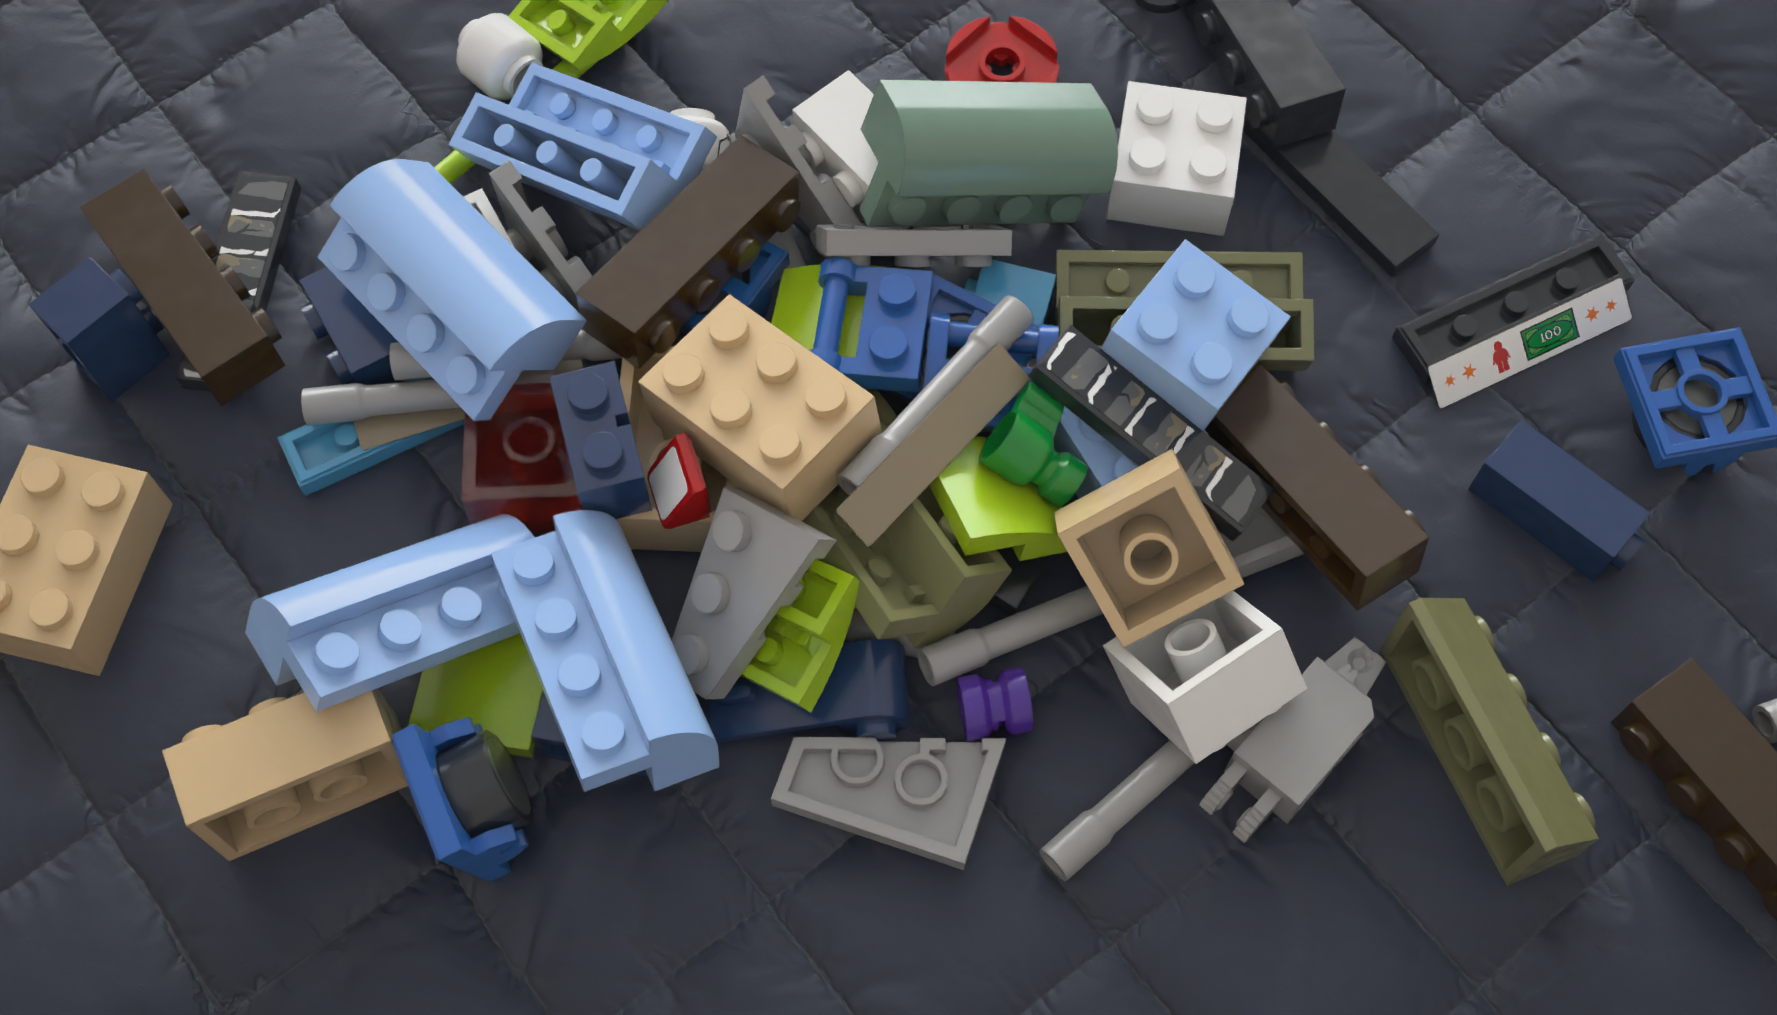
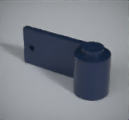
(861, 696)

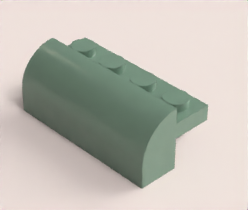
(986, 152)

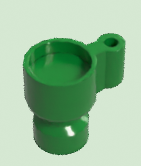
(1024, 449)

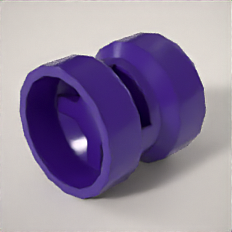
(989, 704)

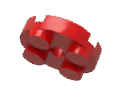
(1016, 42)

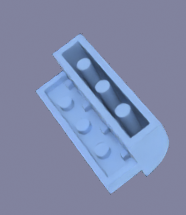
(586, 145)
(446, 283)
(388, 614)
(604, 654)

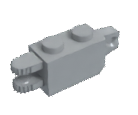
(1303, 741)

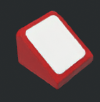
(678, 484)

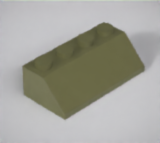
(1487, 738)

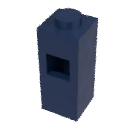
(1560, 502)

